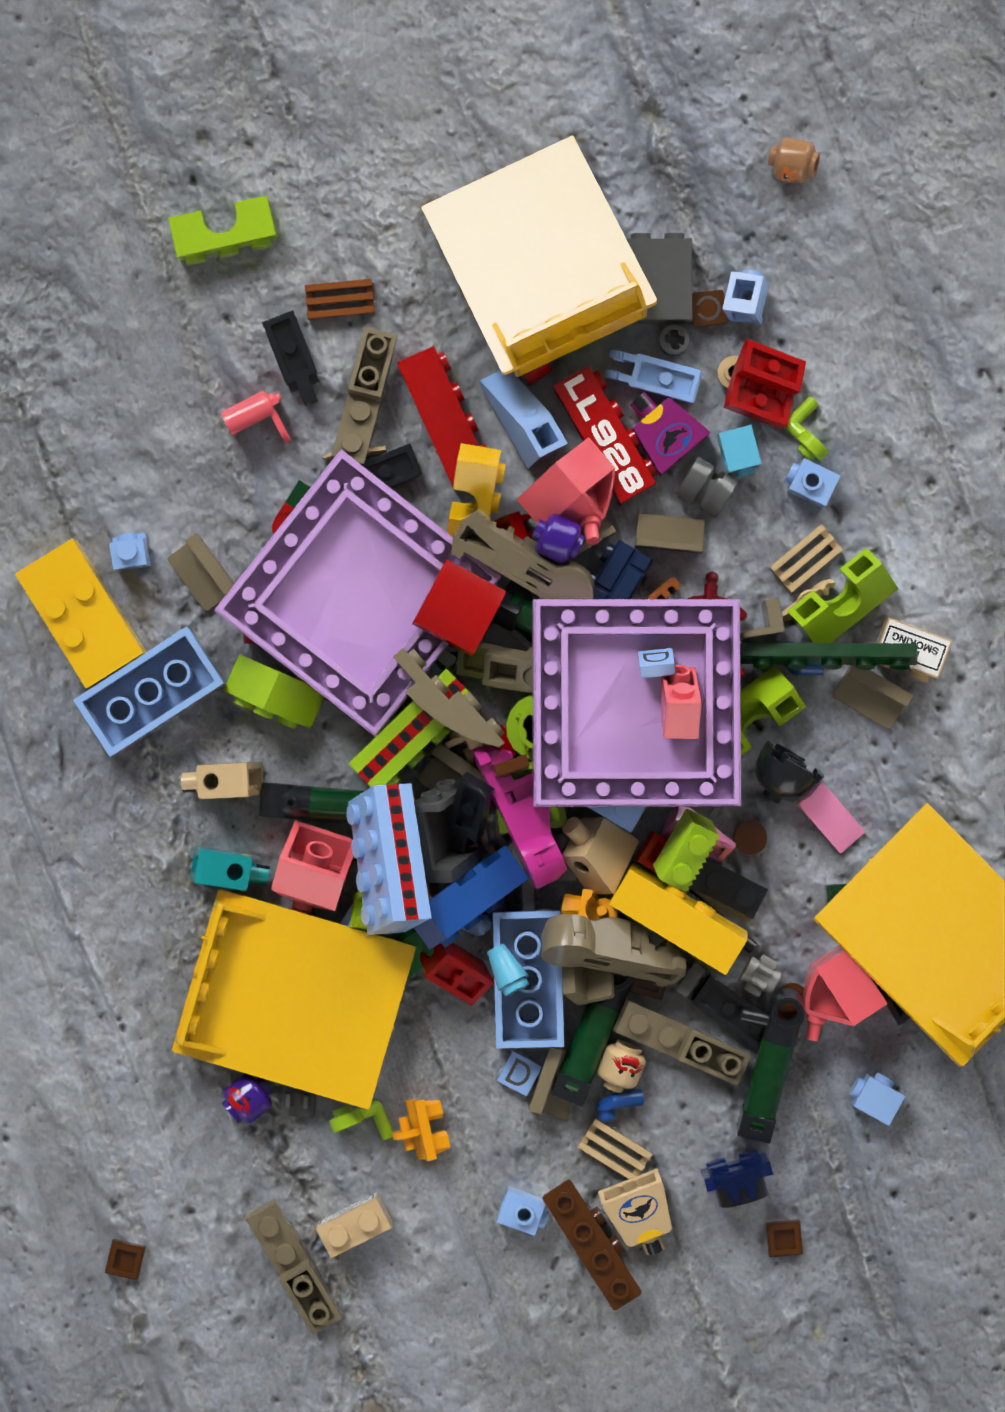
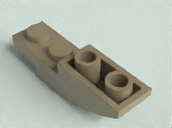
(365, 394)
(498, 667)
(456, 713)
(682, 1042)
(294, 1266)

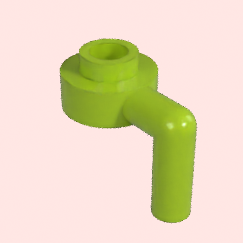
(809, 445)
(347, 1117)

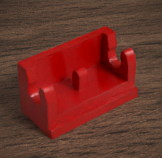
(457, 972)

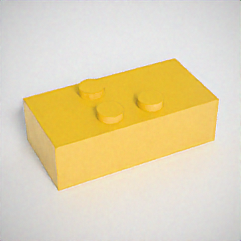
(80, 613)
(679, 918)

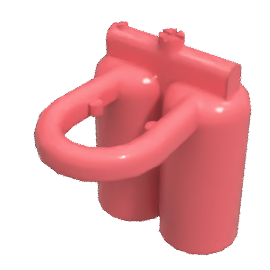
(252, 411)

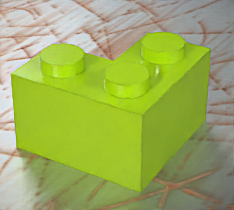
(273, 693)

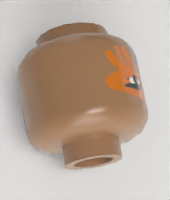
(794, 160)

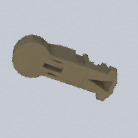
(519, 560)
(611, 947)

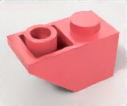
(680, 704)

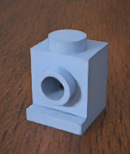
(740, 285)
(130, 552)

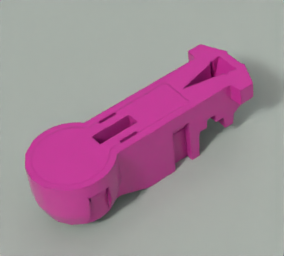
(525, 824)

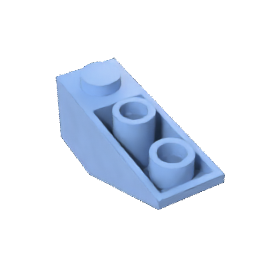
(524, 418)

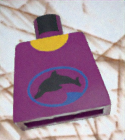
(666, 431)

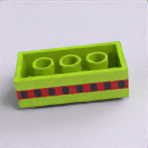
(403, 741)

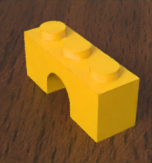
(477, 474)

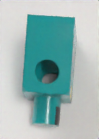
(211, 867)

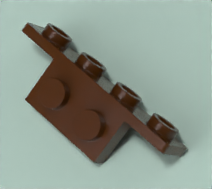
(592, 1243)

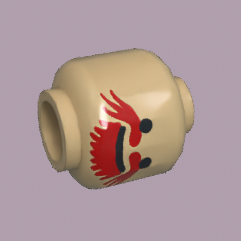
(621, 1066)

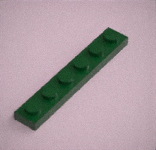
(829, 655)

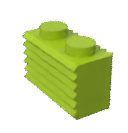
(686, 850)

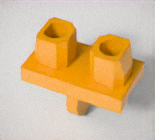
(589, 906)
(417, 1131)

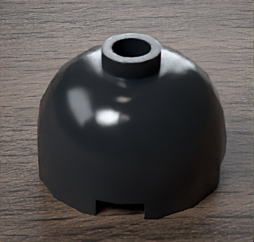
(785, 774)

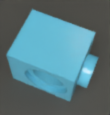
(739, 451)

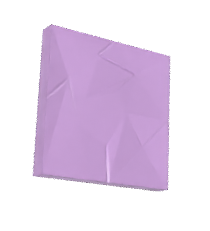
(342, 591)
(601, 722)

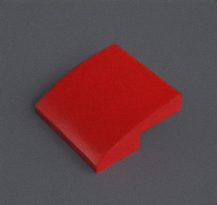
(764, 384)
(459, 607)

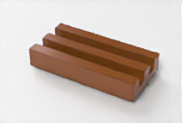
(335, 286)
(662, 591)

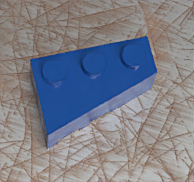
(469, 896)

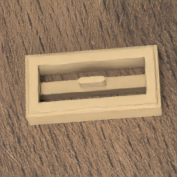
(828, 540)
(590, 1135)

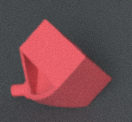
(575, 488)
(313, 868)
(838, 992)

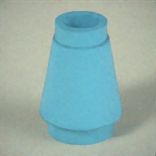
(507, 971)

